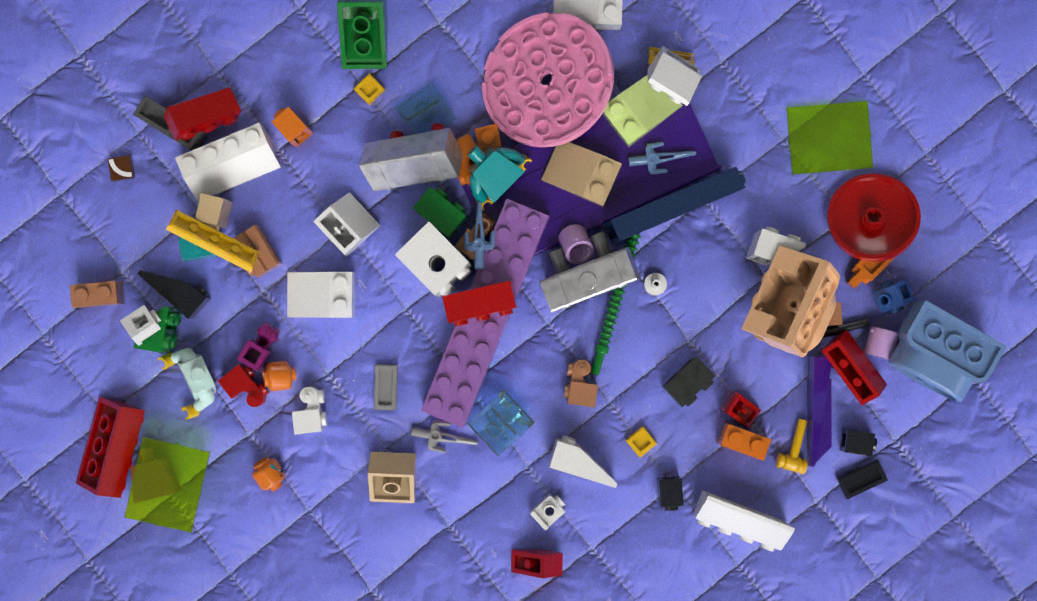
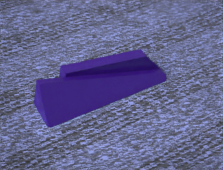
(818, 409)

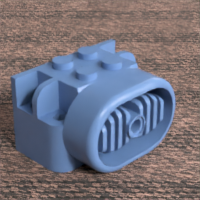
(944, 351)

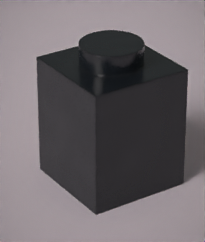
(858, 442)
(670, 492)

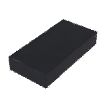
(861, 479)

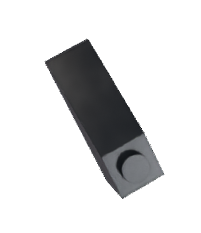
(182, 295)

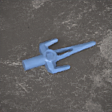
(652, 158)
(479, 245)

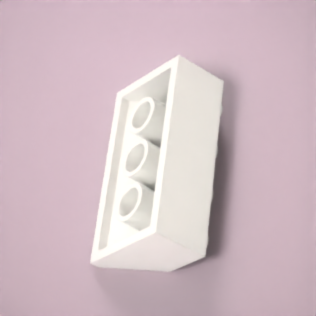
(228, 161)
(743, 521)

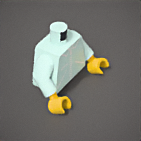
(196, 377)

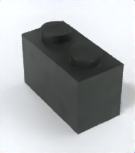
(689, 381)

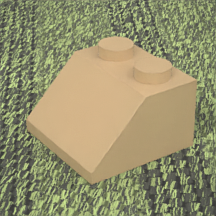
(392, 477)

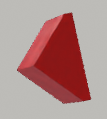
(740, 409)

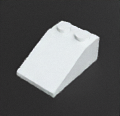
(597, 13)
(321, 294)
(573, 459)

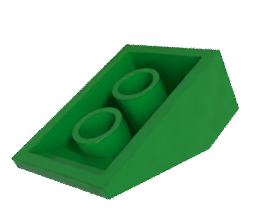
(363, 33)

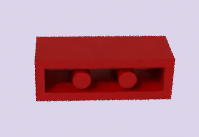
(202, 114)
(480, 303)
(854, 367)

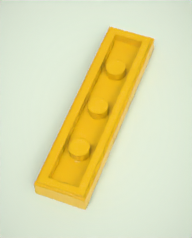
(212, 240)

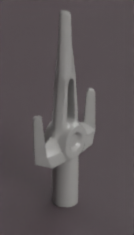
(435, 435)

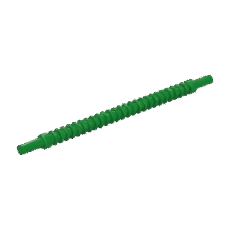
(602, 347)

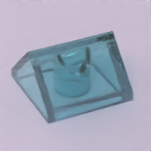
(424, 110)

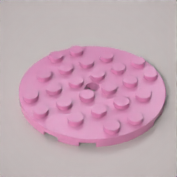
(579, 83)

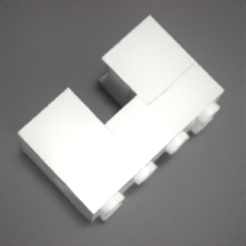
(421, 255)

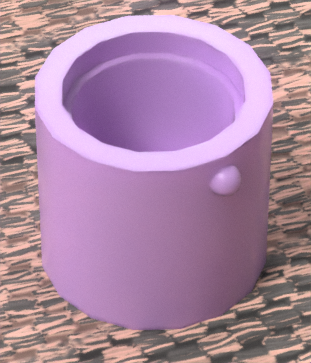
(576, 244)
(881, 343)

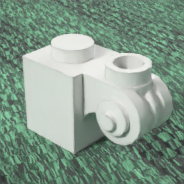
(312, 418)

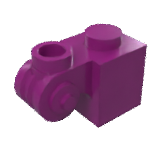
(258, 351)

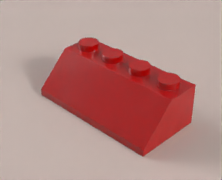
(110, 447)

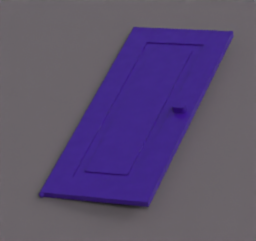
(632, 186)

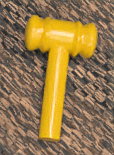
(791, 461)

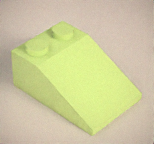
(638, 111)

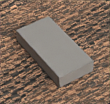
(385, 387)

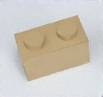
(213, 211)

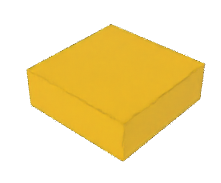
(369, 89)
(641, 441)

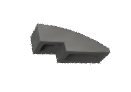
(153, 114)

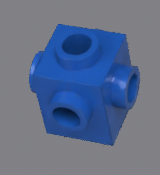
(893, 296)

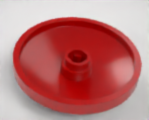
(873, 217)

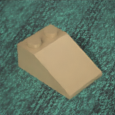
(582, 172)

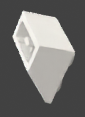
(673, 76)
(346, 223)
(766, 243)

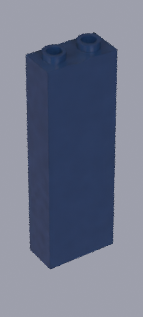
(675, 205)

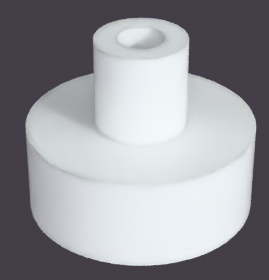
(651, 288)

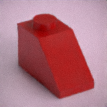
(537, 563)

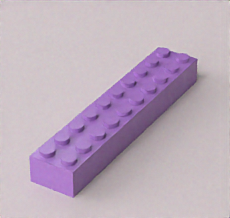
(475, 343)

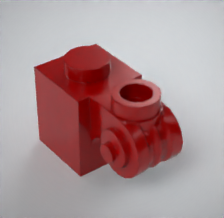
(241, 380)

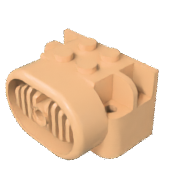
(793, 302)

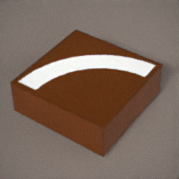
(121, 168)

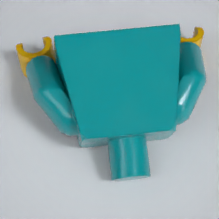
(494, 172)

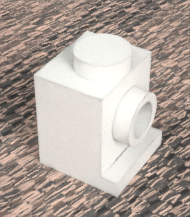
(141, 324)
(541, 517)

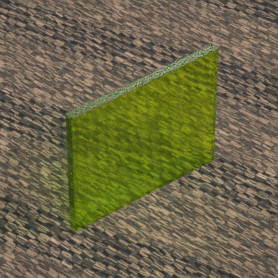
(829, 137)
(167, 484)

